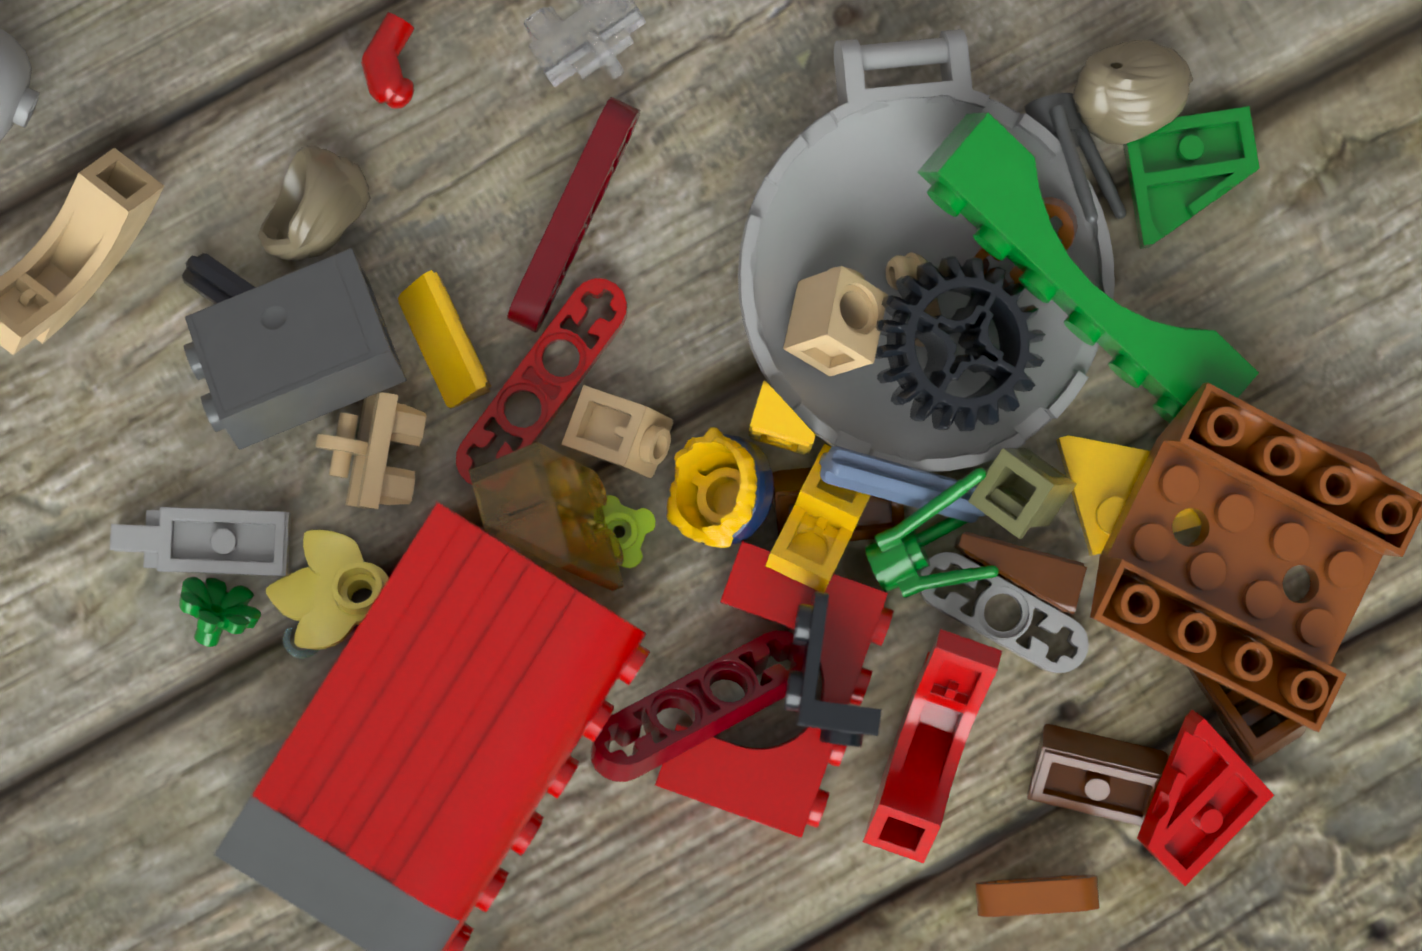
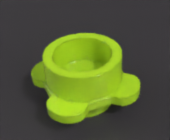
(636, 525)

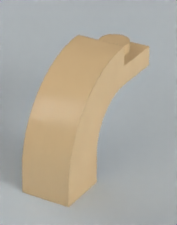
(77, 250)

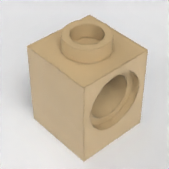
(835, 321)

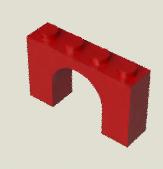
(783, 780)

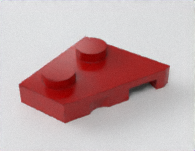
(1199, 800)

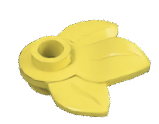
(323, 591)

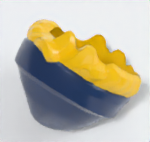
(720, 489)

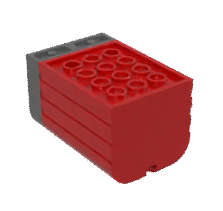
(434, 742)

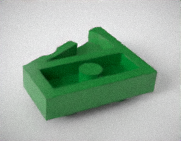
(1188, 168)

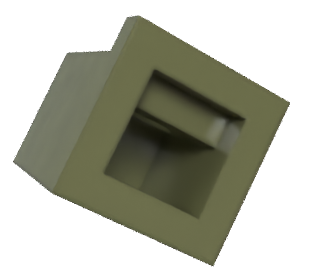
(1021, 491)

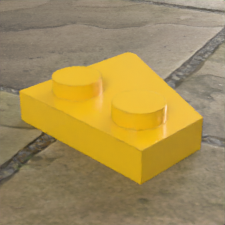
(1104, 482)

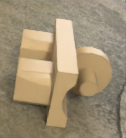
(370, 478)

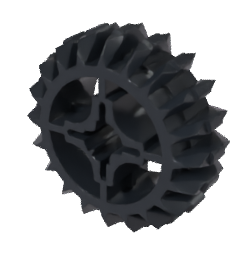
(985, 303)

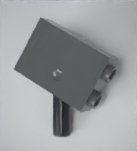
(286, 346)

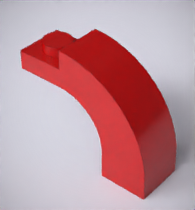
(930, 745)

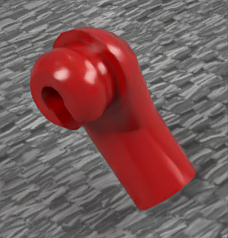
(382, 65)

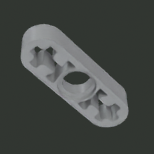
(1036, 649)

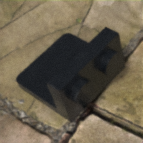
(838, 722)

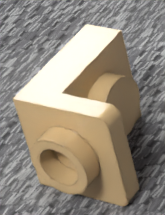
(619, 431)

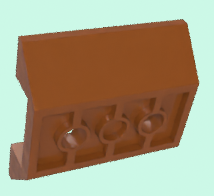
(1263, 507)

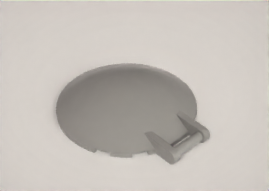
(855, 201)

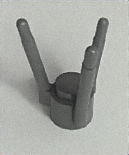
(1061, 119)

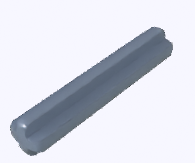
(892, 481)

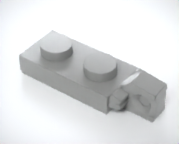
(209, 541)

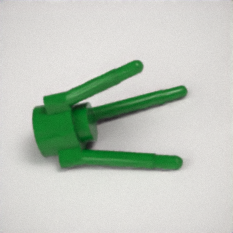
(901, 554)

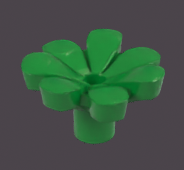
(217, 608)

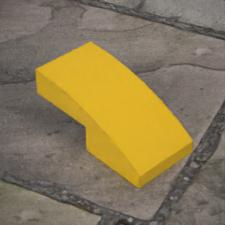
(817, 530)

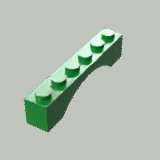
(996, 188)

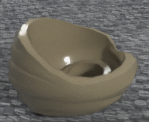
(1131, 90)
(314, 205)

